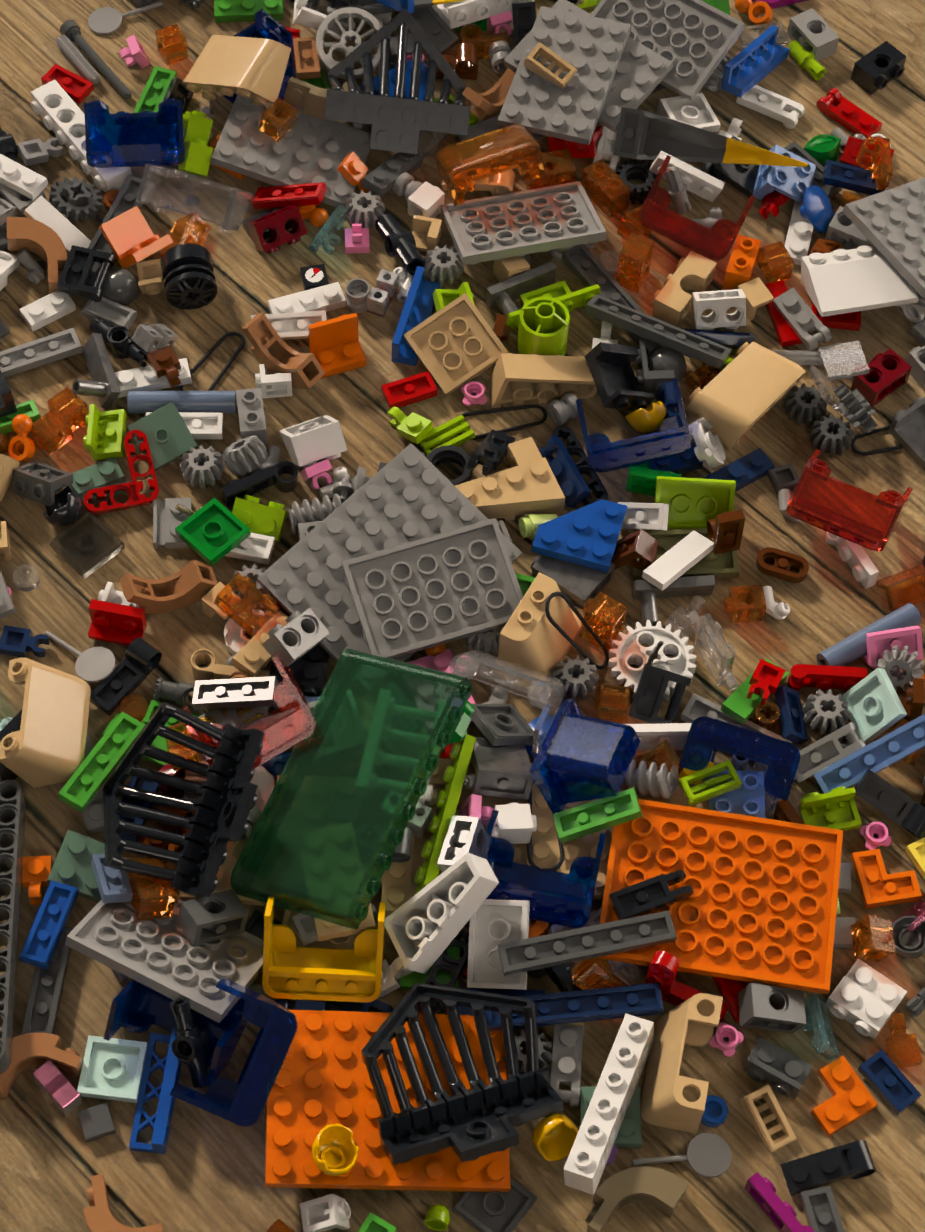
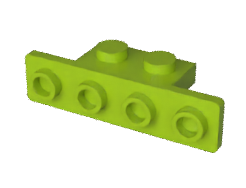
(559, 291)

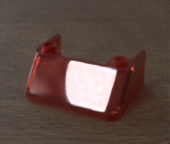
(710, 243)
(845, 508)
(282, 727)

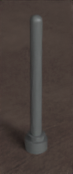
(72, 31)

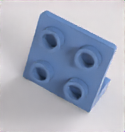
(784, 179)
(745, 800)

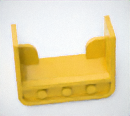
(322, 972)

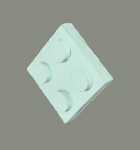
(873, 705)
(112, 1069)

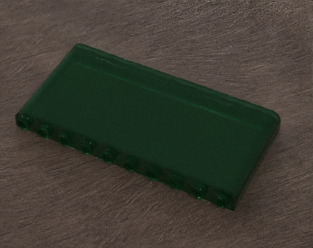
(350, 788)

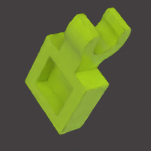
(412, 427)

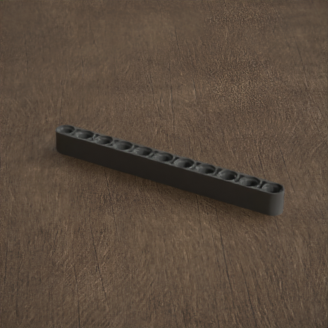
(10, 885)

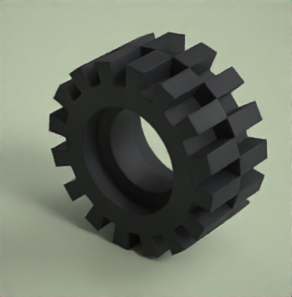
(637, 171)

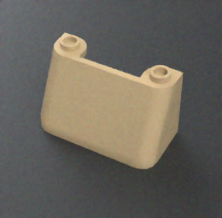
(744, 391)
(51, 725)

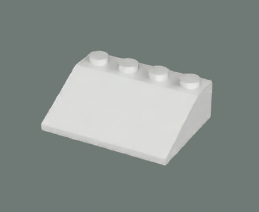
(853, 281)

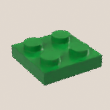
(212, 531)

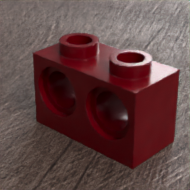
(276, 224)
(886, 375)

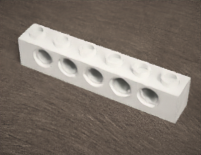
(68, 124)
(609, 1104)

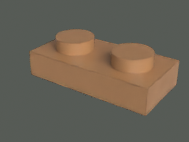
(306, 58)

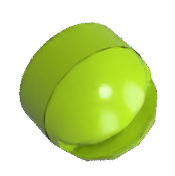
(437, 1218)

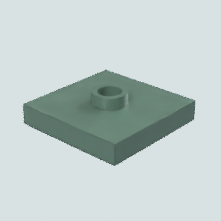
(166, 435)

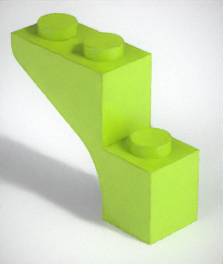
(196, 137)

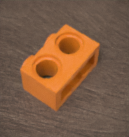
(741, 262)

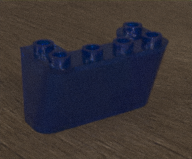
(134, 137)
(710, 735)

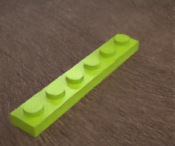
(447, 803)

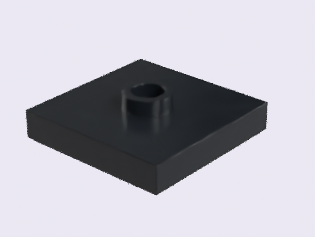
(738, 175)

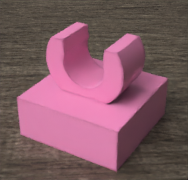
(500, 21)
(134, 53)
(357, 239)
(316, 471)
(473, 808)

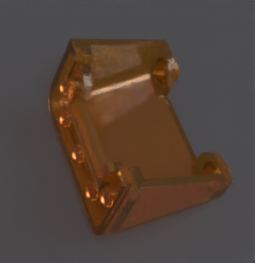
(487, 156)

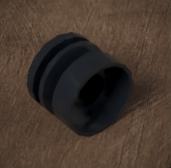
(188, 276)

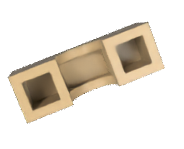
(691, 273)

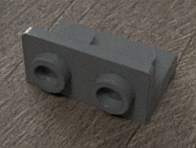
(40, 482)
(777, 1068)

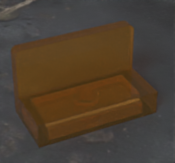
(188, 230)
(904, 587)

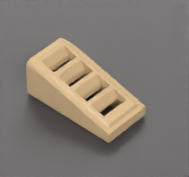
(538, 68)
(759, 1123)

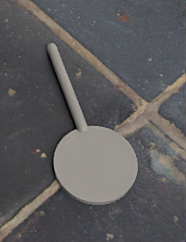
(108, 19)
(91, 665)
(705, 1153)

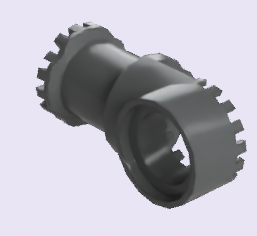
(174, 692)

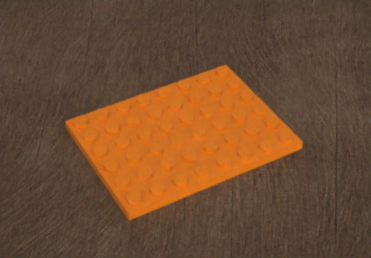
(758, 898)
(329, 1084)

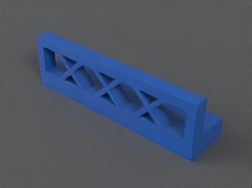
(753, 63)
(417, 308)
(166, 1102)

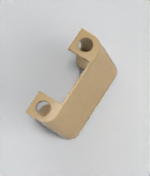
(239, 66)
(662, 1094)

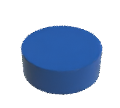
(715, 1112)

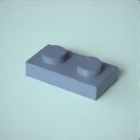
(112, 883)

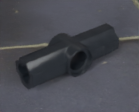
(399, 243)

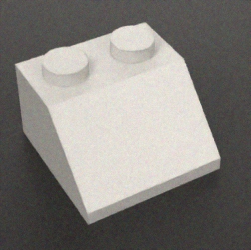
(314, 440)

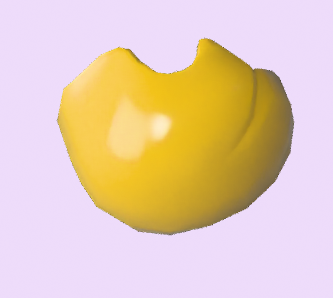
(647, 419)
(554, 1136)
(334, 1150)

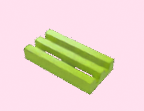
(444, 433)
(713, 792)

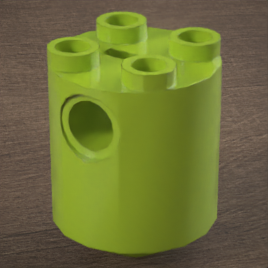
(543, 327)

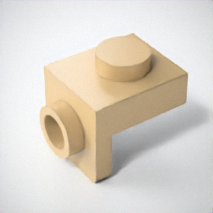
(150, 277)

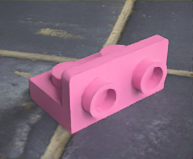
(884, 640)

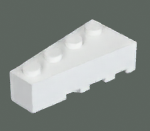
(439, 911)

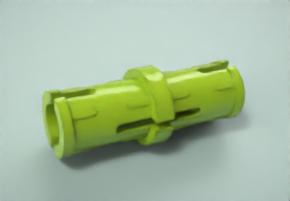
(806, 60)

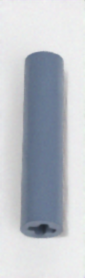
(185, 401)
(855, 645)

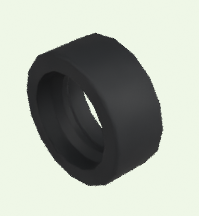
(455, 455)

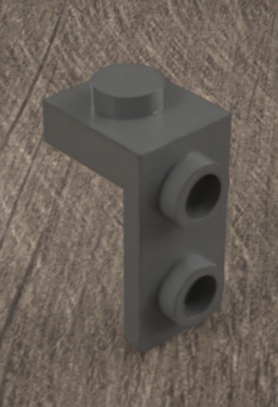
(650, 380)

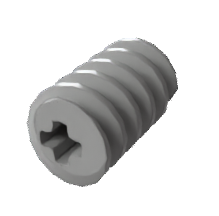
(312, 513)
(651, 780)

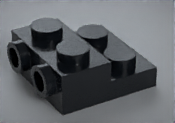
(308, 671)

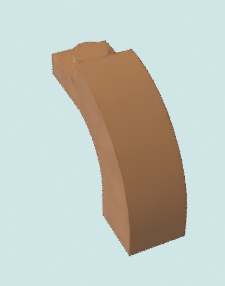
(489, 103)
(41, 240)
(279, 356)
(171, 592)
(35, 1050)
(99, 1216)

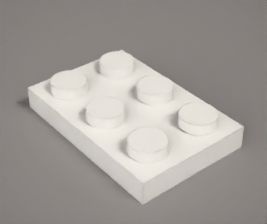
(492, 925)

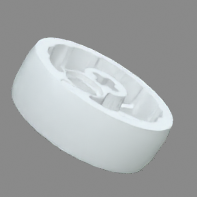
(334, 17)

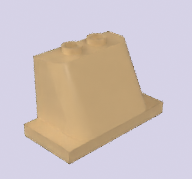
(529, 635)

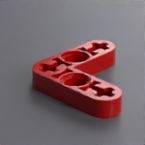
(131, 488)
(664, 970)

